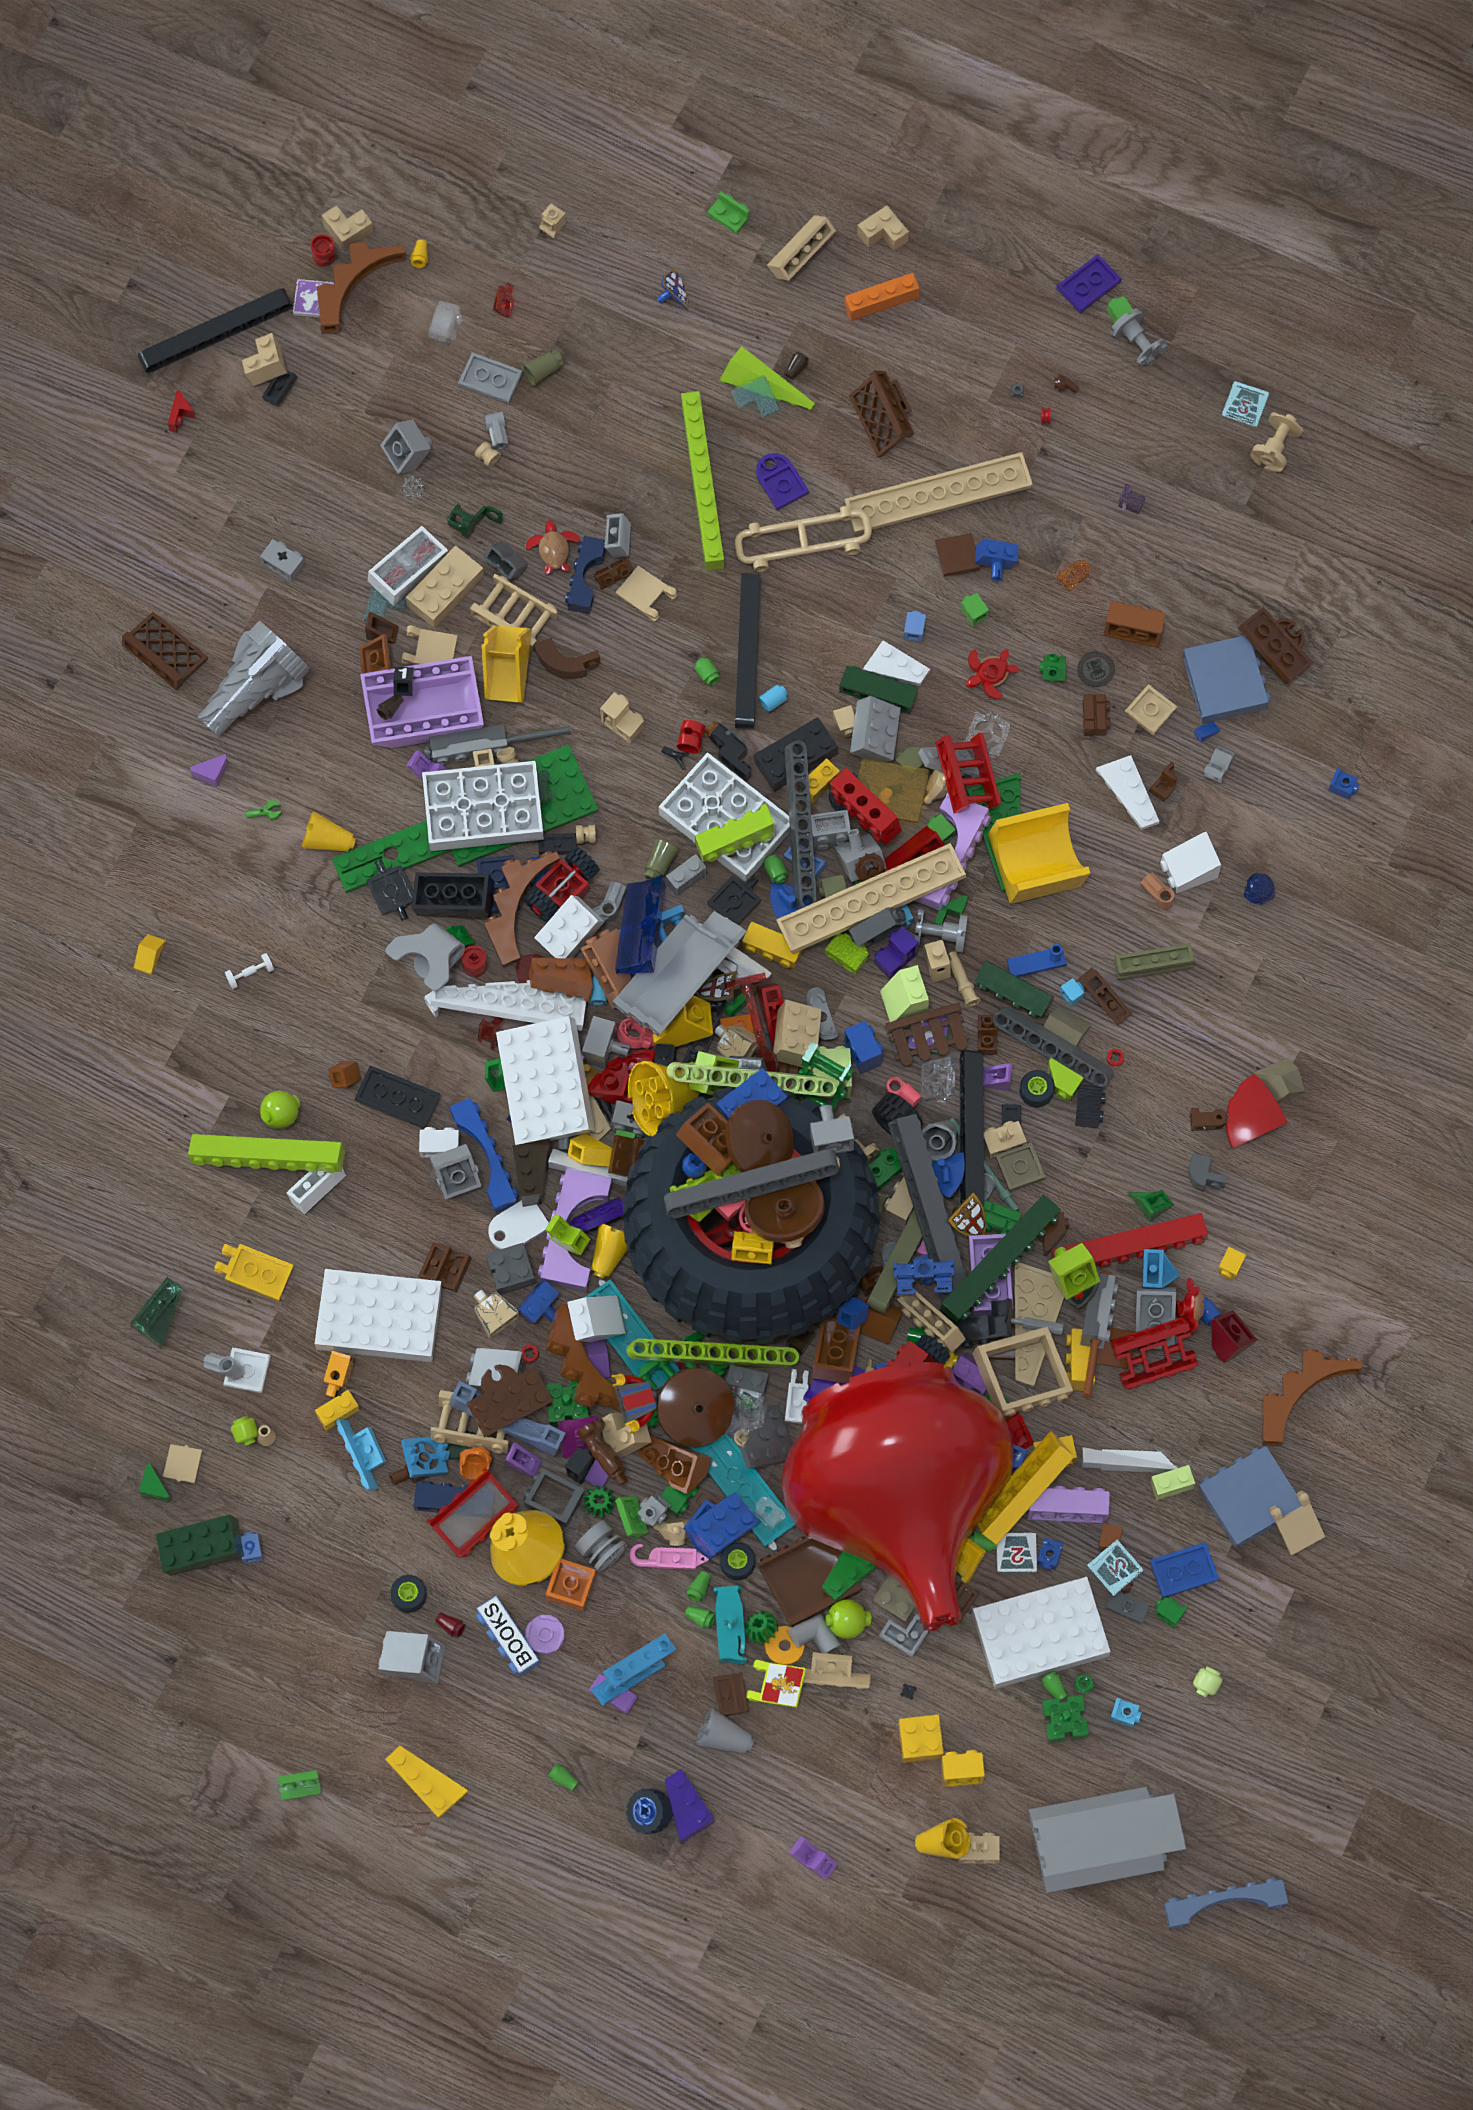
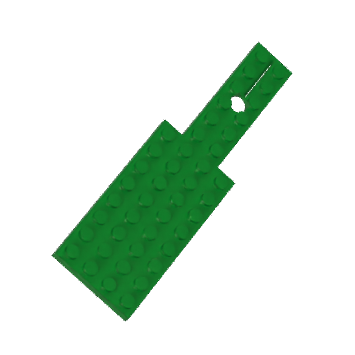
(569, 803)

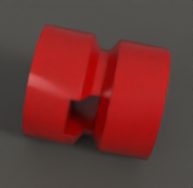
(323, 250)
(692, 733)
(474, 961)

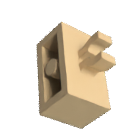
(1003, 1138)
(982, 1850)

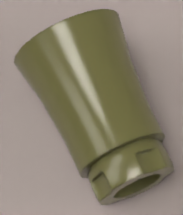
(542, 366)
(660, 859)

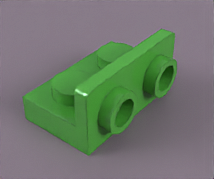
(729, 213)
(628, 1509)
(299, 1785)

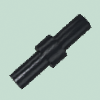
(605, 1108)

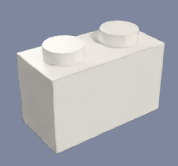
(437, 1141)

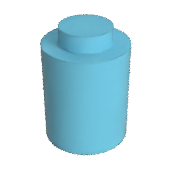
(773, 698)
(597, 995)

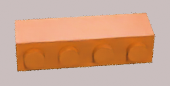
(881, 296)

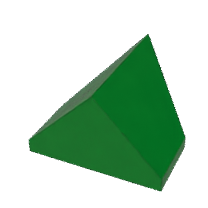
(1151, 1203)

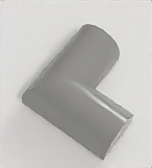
(816, 1630)
(907, 1639)

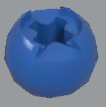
(693, 1166)

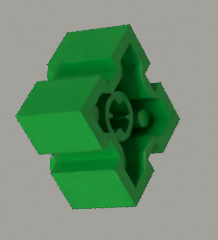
(563, 1403)
(1065, 1719)

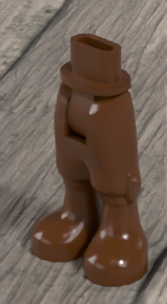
(602, 1451)

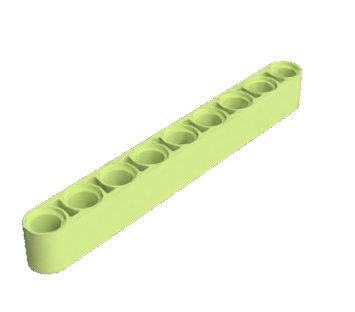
(725, 1073)

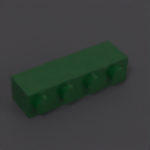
(865, 684)
(1014, 988)

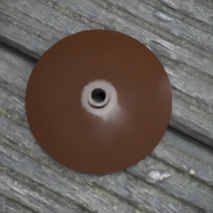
(758, 1135)
(786, 1212)
(678, 1406)

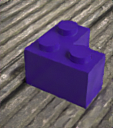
(899, 952)

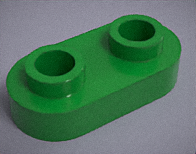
(738, 1005)

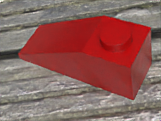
(770, 1001)

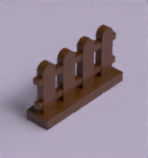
(917, 1031)

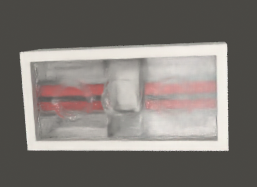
(406, 565)

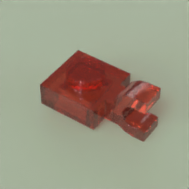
(503, 303)

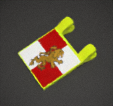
(780, 1686)

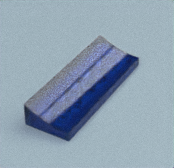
(640, 926)

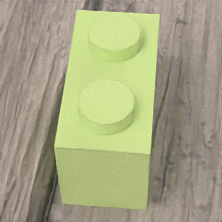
(1172, 1482)

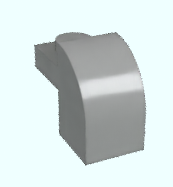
(1219, 764)

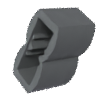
(506, 561)

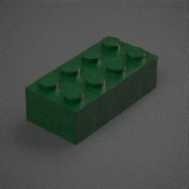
(200, 1545)

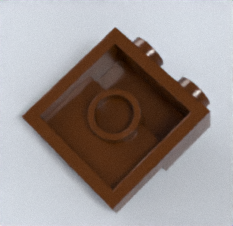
(624, 1154)

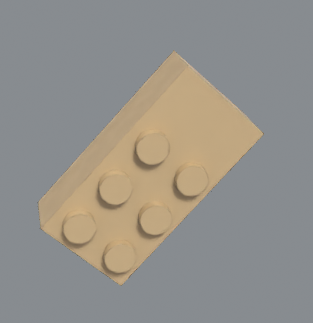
(444, 587)

